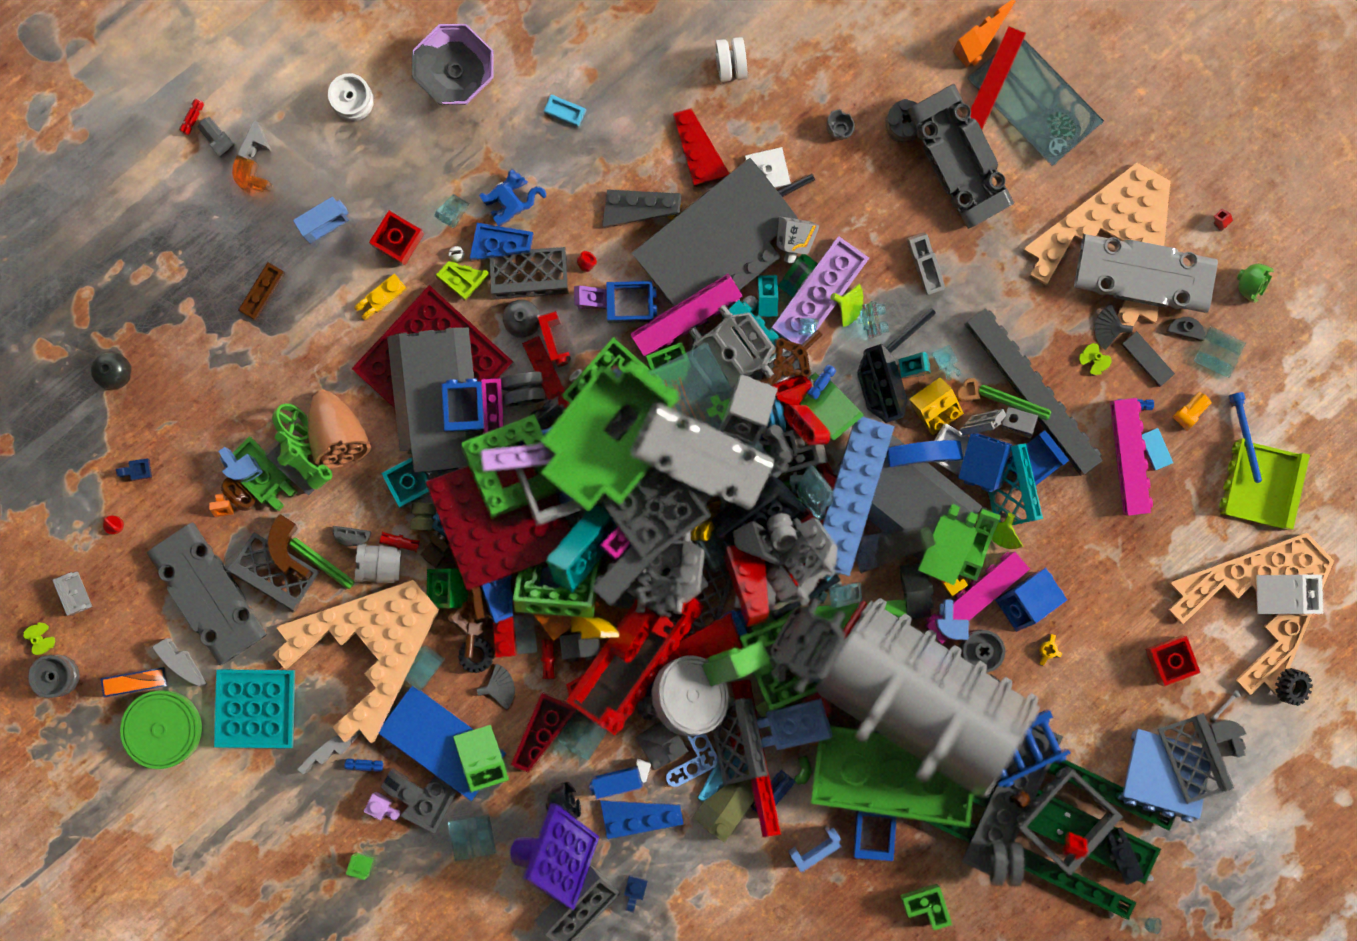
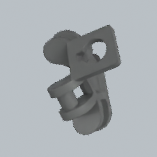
(779, 450)
(662, 592)

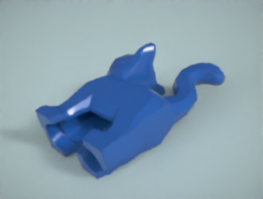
(508, 200)

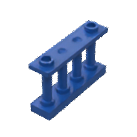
(1059, 755)

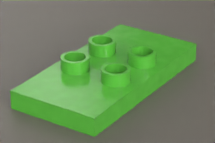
(884, 780)

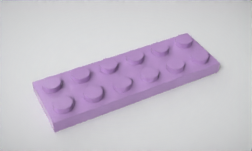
(813, 300)

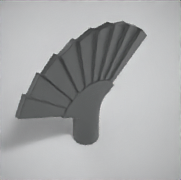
(1109, 327)
(500, 687)

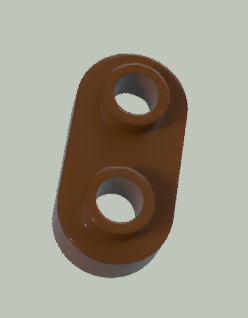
(238, 494)

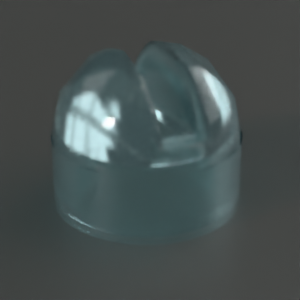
(1153, 925)

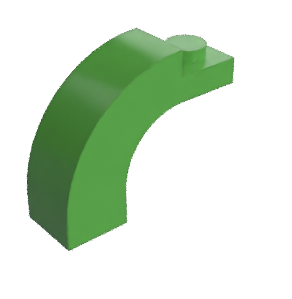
(975, 558)

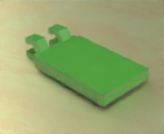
(833, 408)
(272, 479)
(951, 547)

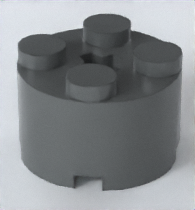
(895, 127)

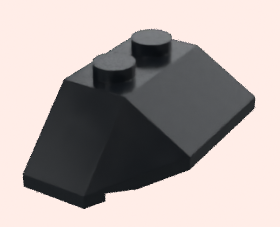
(882, 384)

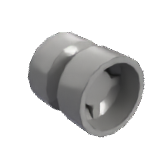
(782, 532)

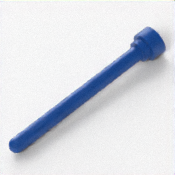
(1238, 402)

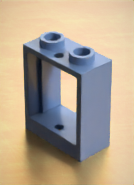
(322, 219)

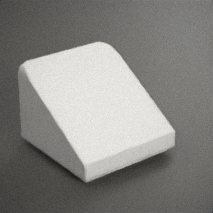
(644, 767)

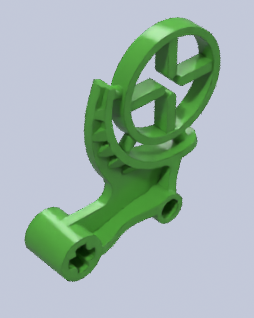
(293, 448)

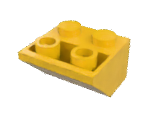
(936, 405)

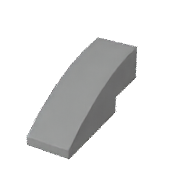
(926, 263)
(180, 662)

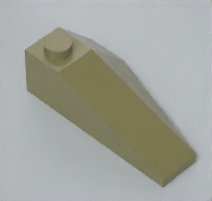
(726, 808)

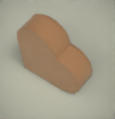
(969, 390)

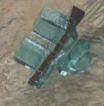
(871, 321)

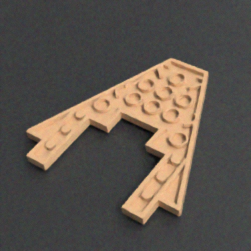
(1126, 209)
(1289, 557)
(393, 629)

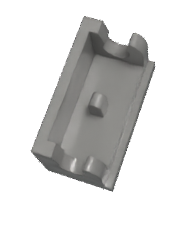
(72, 593)

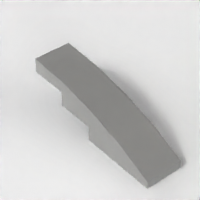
(326, 751)

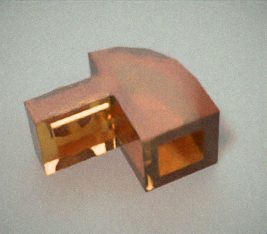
(244, 175)

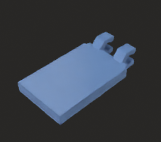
(796, 725)

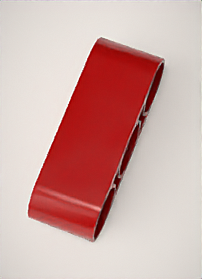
(807, 424)
(633, 634)

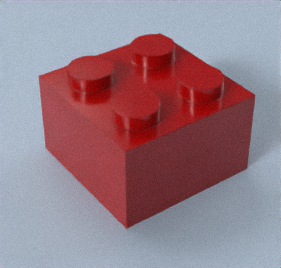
(396, 238)
(1172, 660)

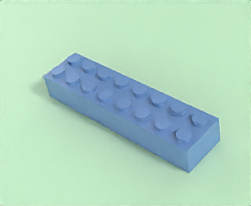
(856, 488)

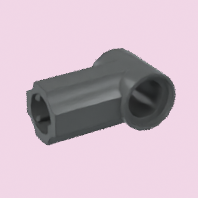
(217, 139)

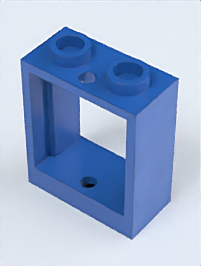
(652, 293)
(462, 426)
(616, 782)
(875, 854)

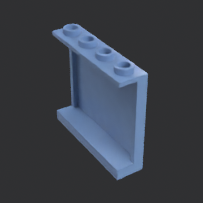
(1153, 782)

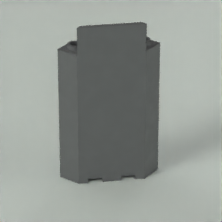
(418, 370)
(915, 497)

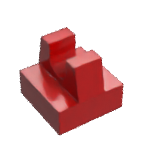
(658, 627)
(1075, 845)

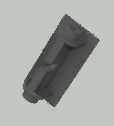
(550, 409)

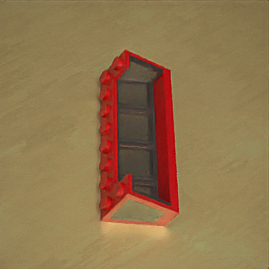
(615, 686)

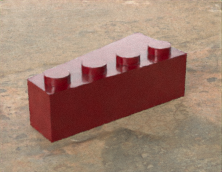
(543, 728)

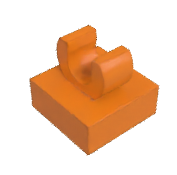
(221, 507)

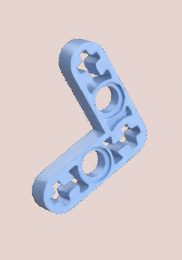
(698, 760)

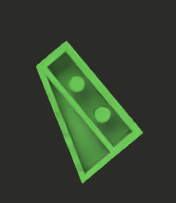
(735, 663)

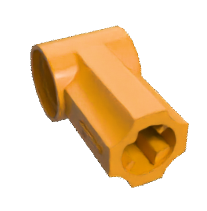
(1189, 414)

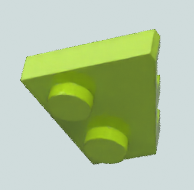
(461, 279)

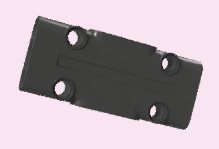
(960, 156)
(206, 593)

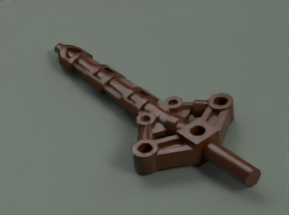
(784, 366)
(469, 627)

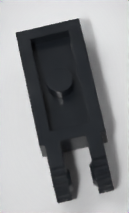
(1125, 858)

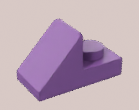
(590, 297)

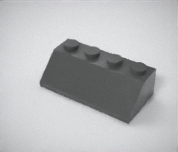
(567, 924)

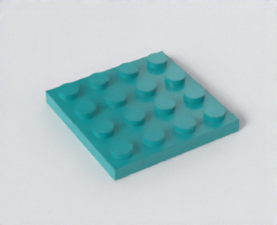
(254, 708)

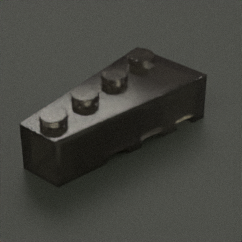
(887, 546)

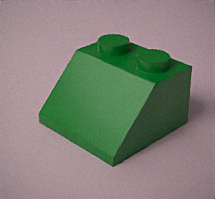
(446, 588)

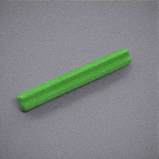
(1014, 402)
(321, 563)

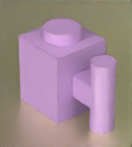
(380, 807)

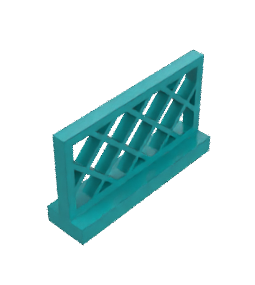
(1026, 486)

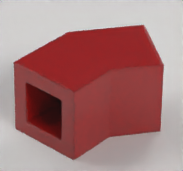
(1225, 221)

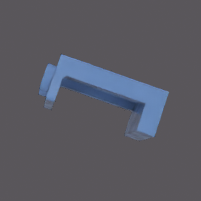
(817, 853)

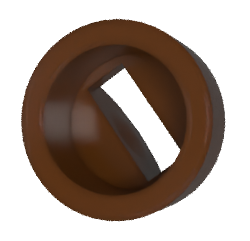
(1021, 799)

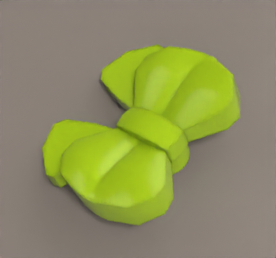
(1101, 362)
(34, 634)

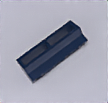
(780, 786)

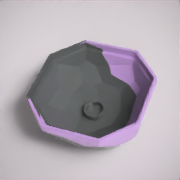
(452, 64)

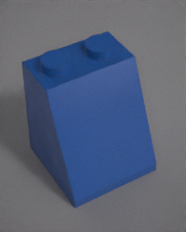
(1031, 600)

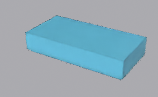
(564, 110)
(1156, 449)

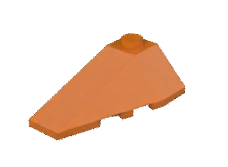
(974, 42)

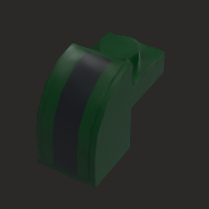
(797, 274)

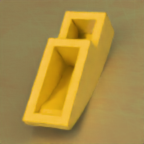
(593, 628)

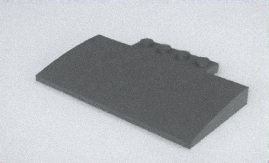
(717, 236)
(658, 506)

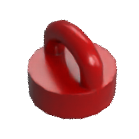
(586, 261)
(113, 524)

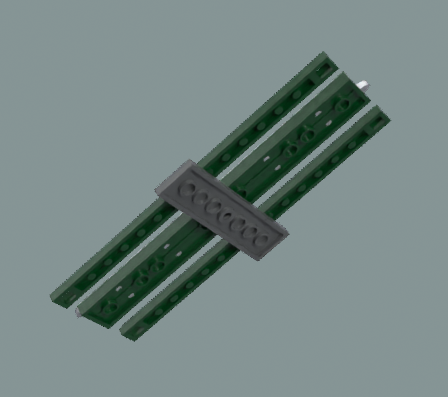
(1055, 822)

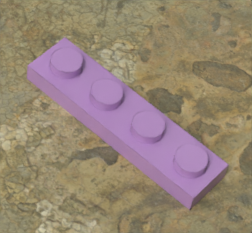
(516, 457)

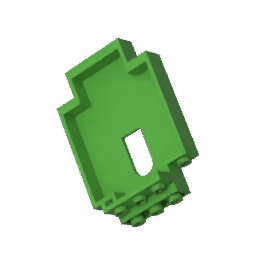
(586, 456)

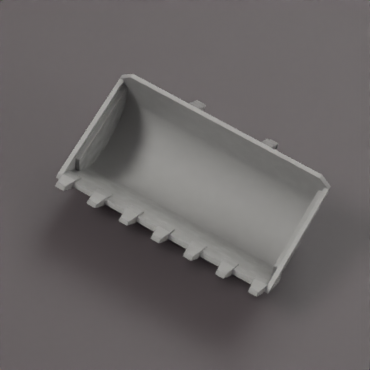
(928, 700)

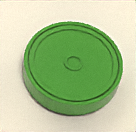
(161, 729)

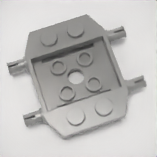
(724, 337)
(816, 549)
(684, 563)

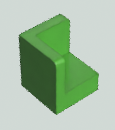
(360, 866)

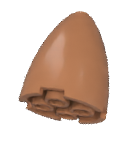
(334, 432)

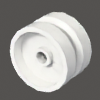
(731, 59)
(340, 97)

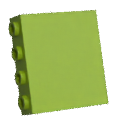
(1275, 497)

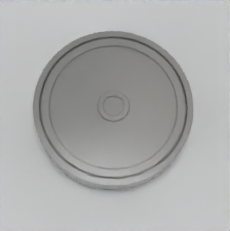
(686, 699)

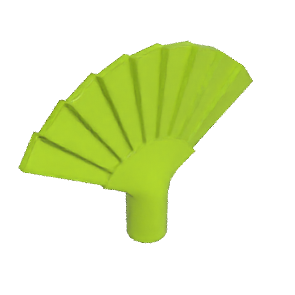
(849, 304)
(1005, 534)

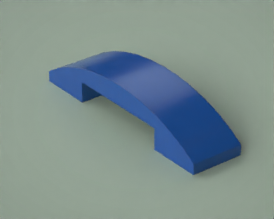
(925, 452)

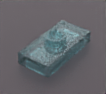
(525, 633)

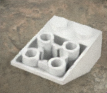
(1289, 594)

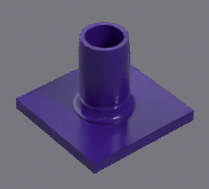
(558, 857)

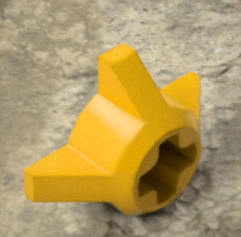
(1050, 651)

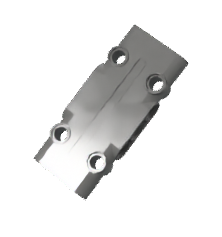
(1145, 273)
(702, 456)

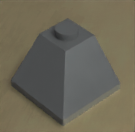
(757, 541)
(661, 745)

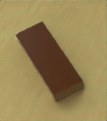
(261, 291)

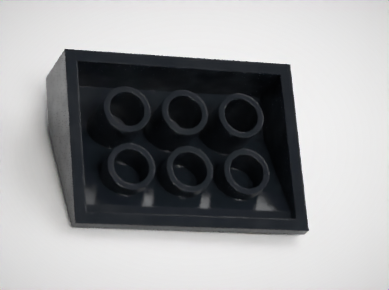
(772, 500)

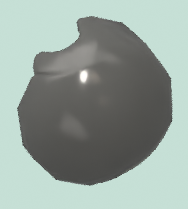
(840, 125)

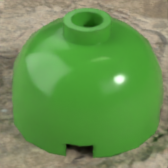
(1254, 281)

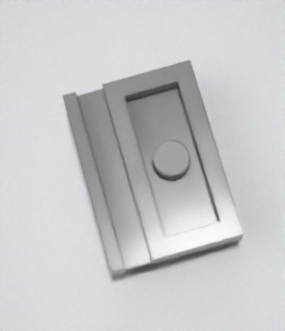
(983, 422)

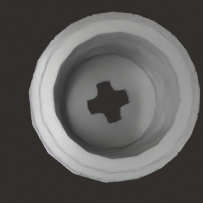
(377, 564)

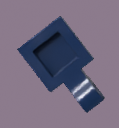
(137, 469)
(635, 890)

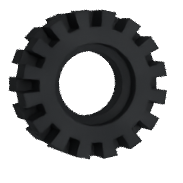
(482, 665)
(1301, 689)

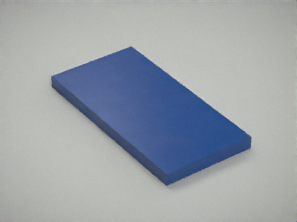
(426, 735)

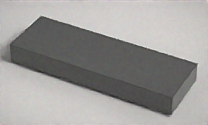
(1148, 358)

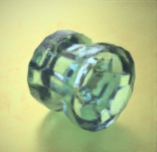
(808, 326)

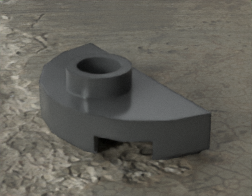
(1187, 327)
(350, 536)

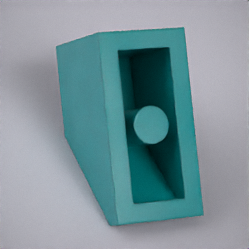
(767, 295)
(914, 365)

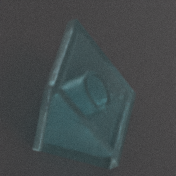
(582, 735)

